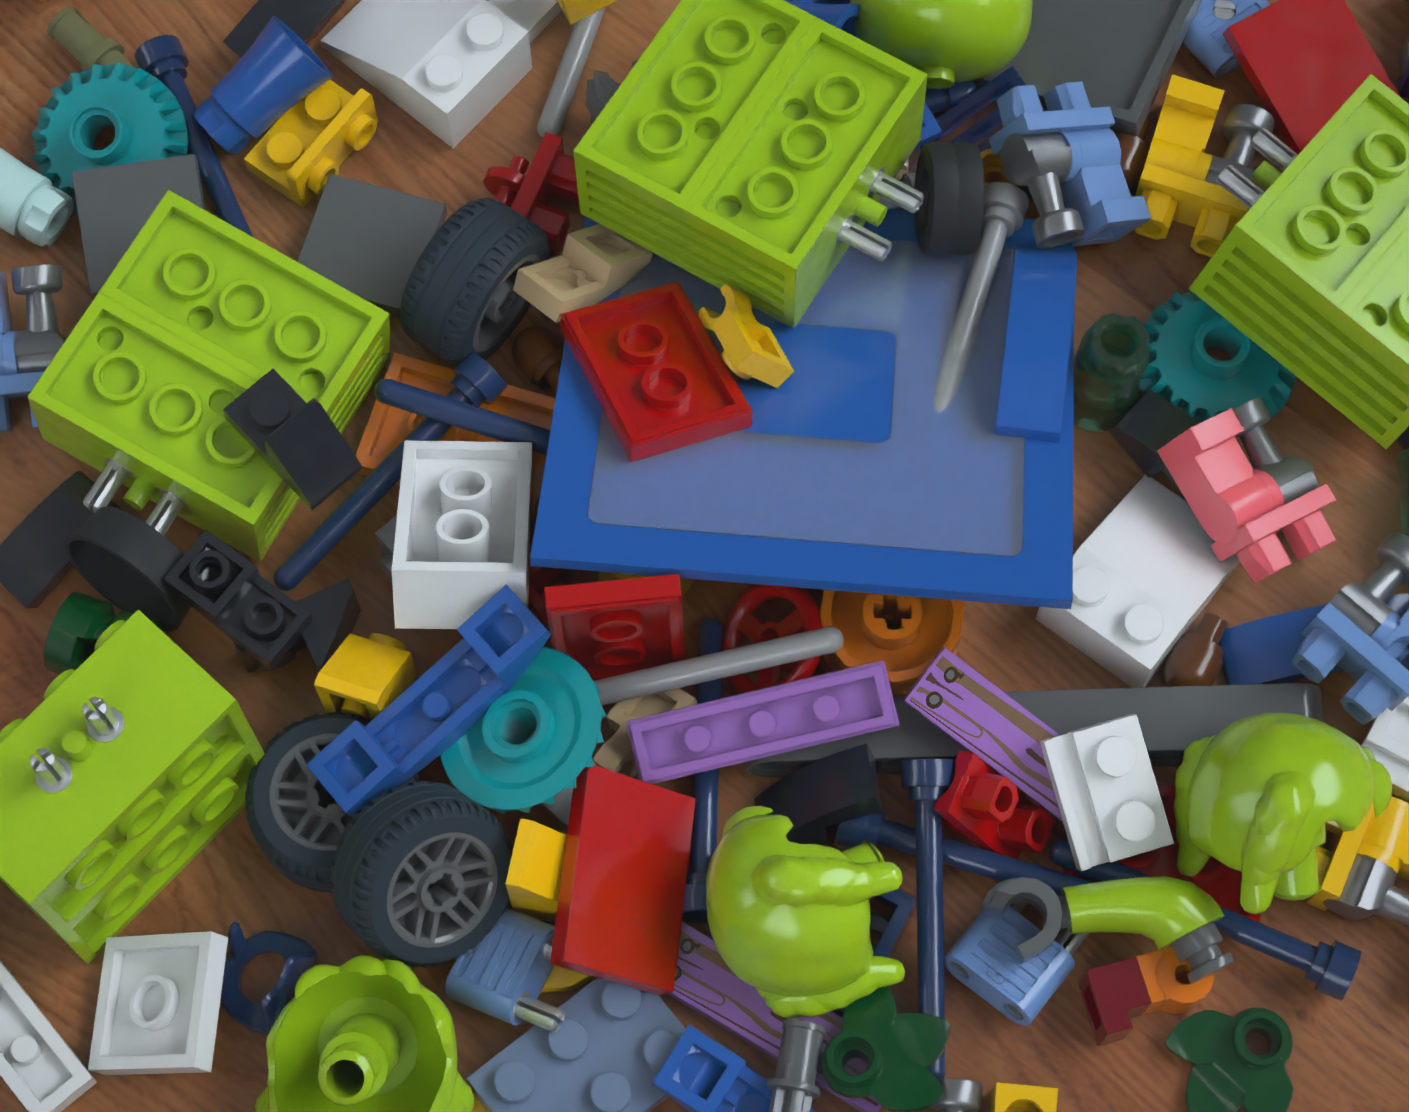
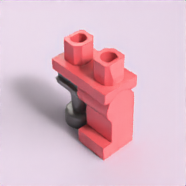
(1247, 504)

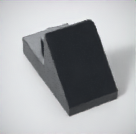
(293, 438)
(333, 617)

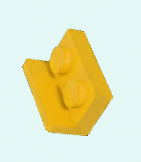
(313, 141)

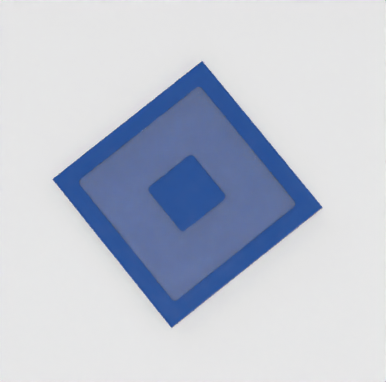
(856, 469)

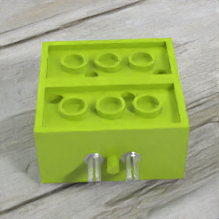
(754, 149)
(1326, 259)
(174, 342)
(118, 783)

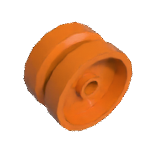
(920, 632)

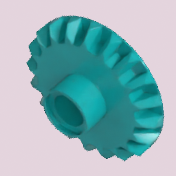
(137, 104)
(1193, 379)
(511, 775)

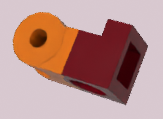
(1137, 988)

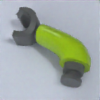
(1158, 907)

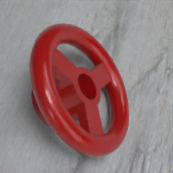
(743, 620)

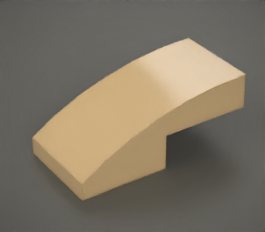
(587, 272)

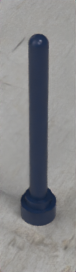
(167, 61)
(474, 384)
(461, 414)
(926, 783)
(705, 791)
(955, 853)
(1326, 965)

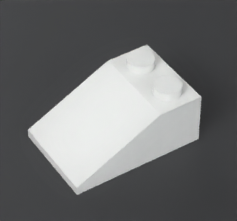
(434, 58)
(460, 529)
(1139, 583)

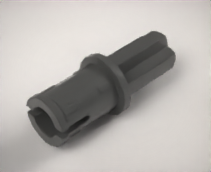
(796, 1067)

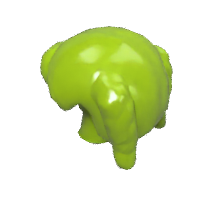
(1263, 800)
(797, 915)
(363, 1044)

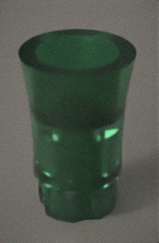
(1109, 370)

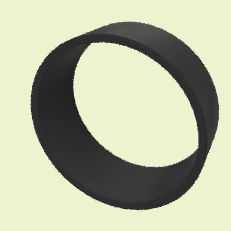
(128, 564)

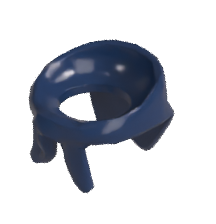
(299, 958)

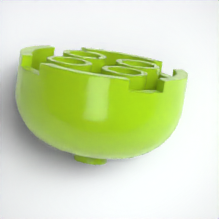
(947, 37)

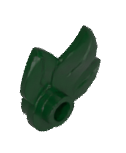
(897, 1050)
(1224, 1068)

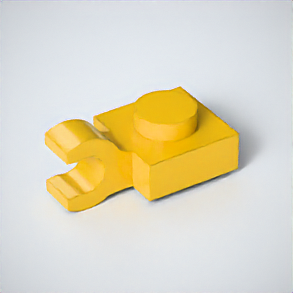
(747, 345)

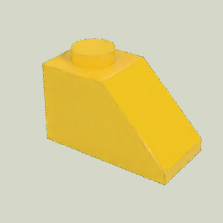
(365, 675)
(536, 870)

